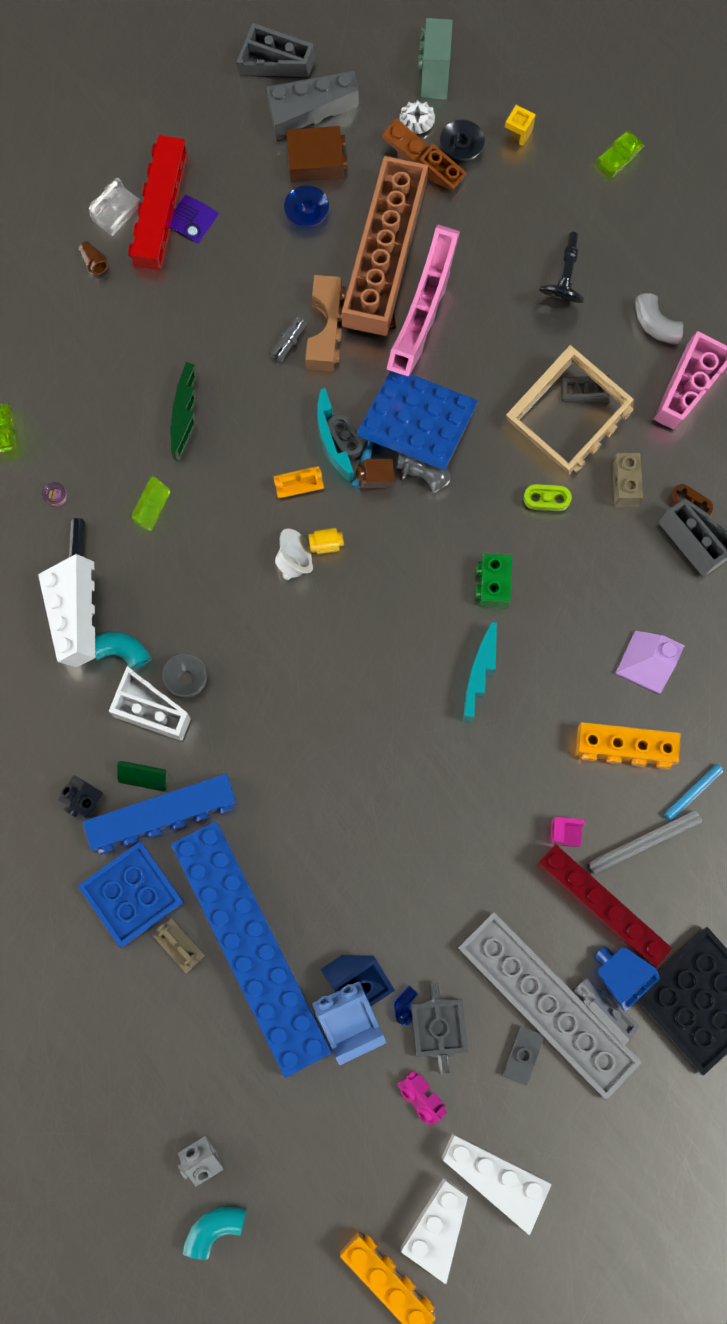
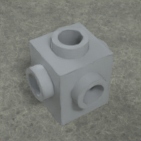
(199, 1161)

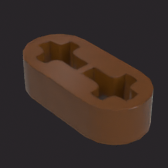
(692, 496)

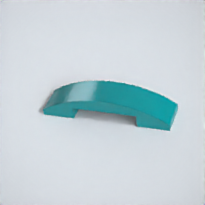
(341, 460)

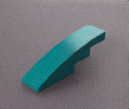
(483, 665)

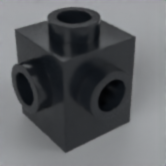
(79, 797)

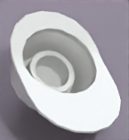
(294, 554)

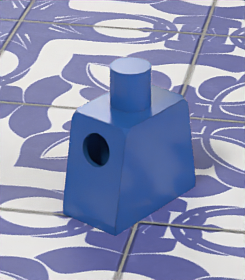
(626, 975)

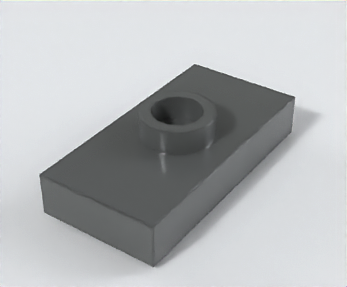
(523, 1055)

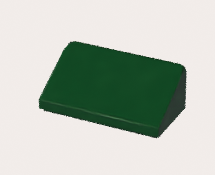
(142, 776)

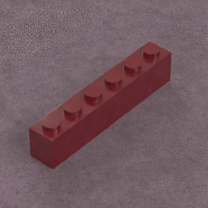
(603, 906)

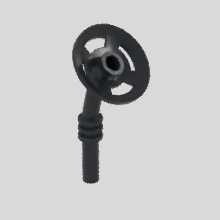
(563, 289)

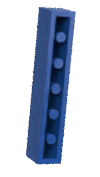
(160, 813)

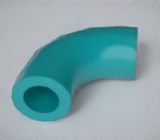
(123, 646)
(211, 1227)

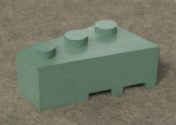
(435, 57)

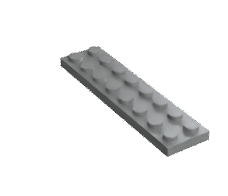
(549, 1006)

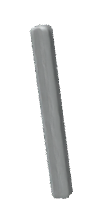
(644, 842)

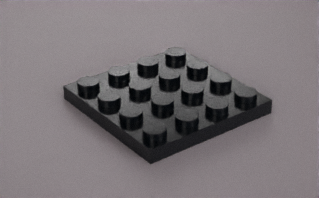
(692, 1000)

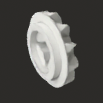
(426, 119)

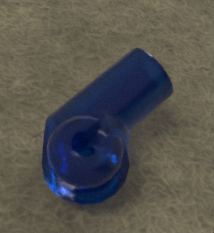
(402, 1006)

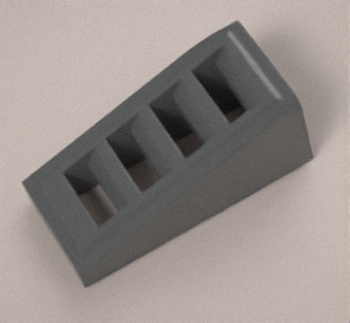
(594, 397)

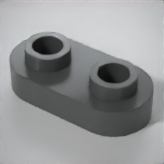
(346, 437)

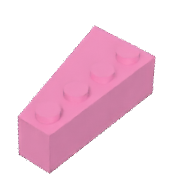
(695, 373)

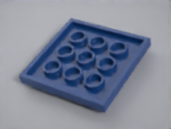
(418, 419)

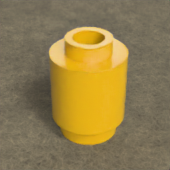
(326, 541)

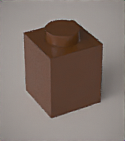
(375, 473)

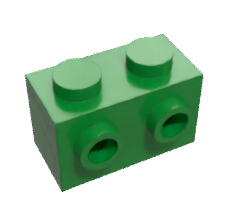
(495, 580)

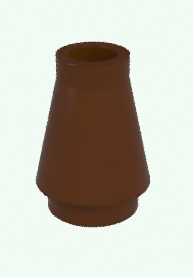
(94, 259)

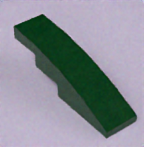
(182, 417)

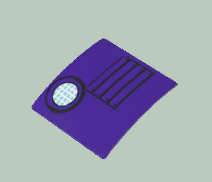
(192, 218)

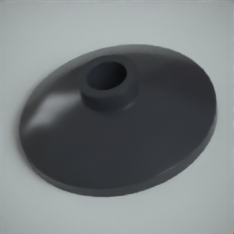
(462, 132)

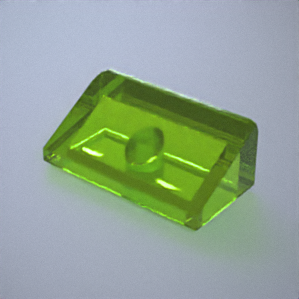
(150, 504)

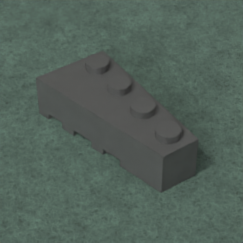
(311, 100)

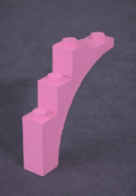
(422, 312)

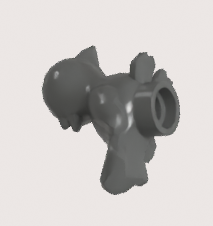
(433, 476)

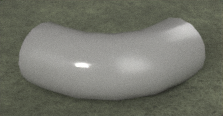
(654, 322)

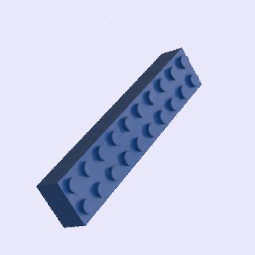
(251, 949)

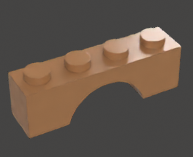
(321, 349)

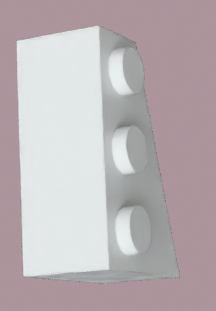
(147, 707)
(436, 1231)

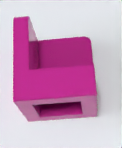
(567, 831)

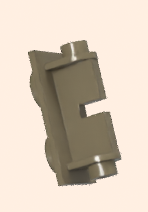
(178, 945)

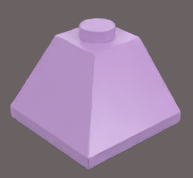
(649, 660)

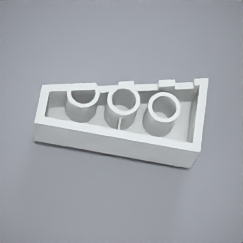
(70, 609)
(503, 1183)

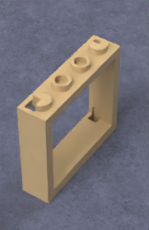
(568, 357)

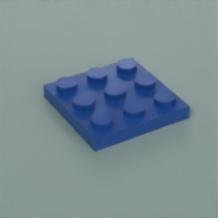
(130, 894)

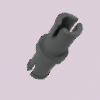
(288, 338)

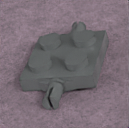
(439, 1028)

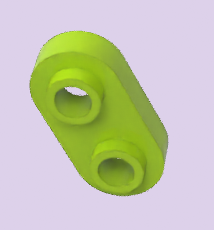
(547, 497)

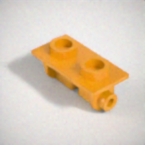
(298, 482)

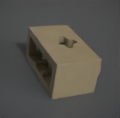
(627, 480)

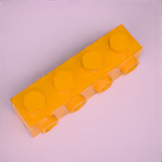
(628, 744)
(385, 1282)

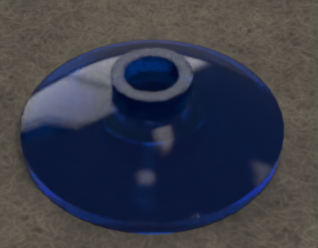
(306, 198)

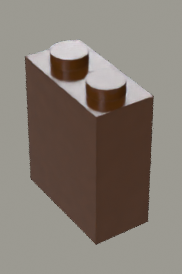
(316, 153)

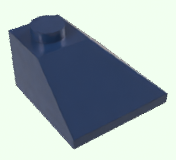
(362, 969)

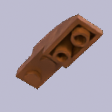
(412, 148)

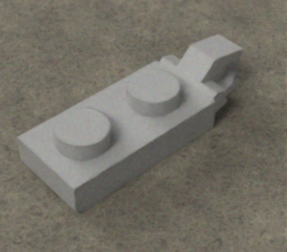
(607, 1011)

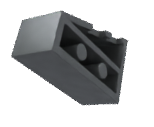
(275, 54)
(696, 536)

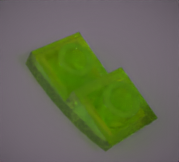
(620, 154)
(7, 433)

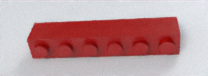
(158, 202)

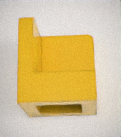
(521, 122)

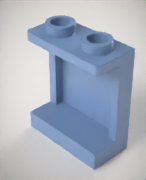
(349, 1023)

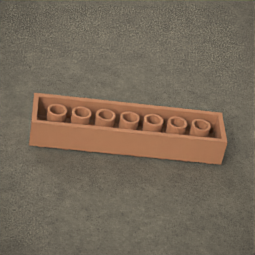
(384, 246)

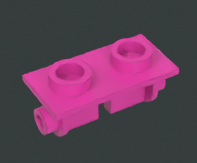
(429, 1108)

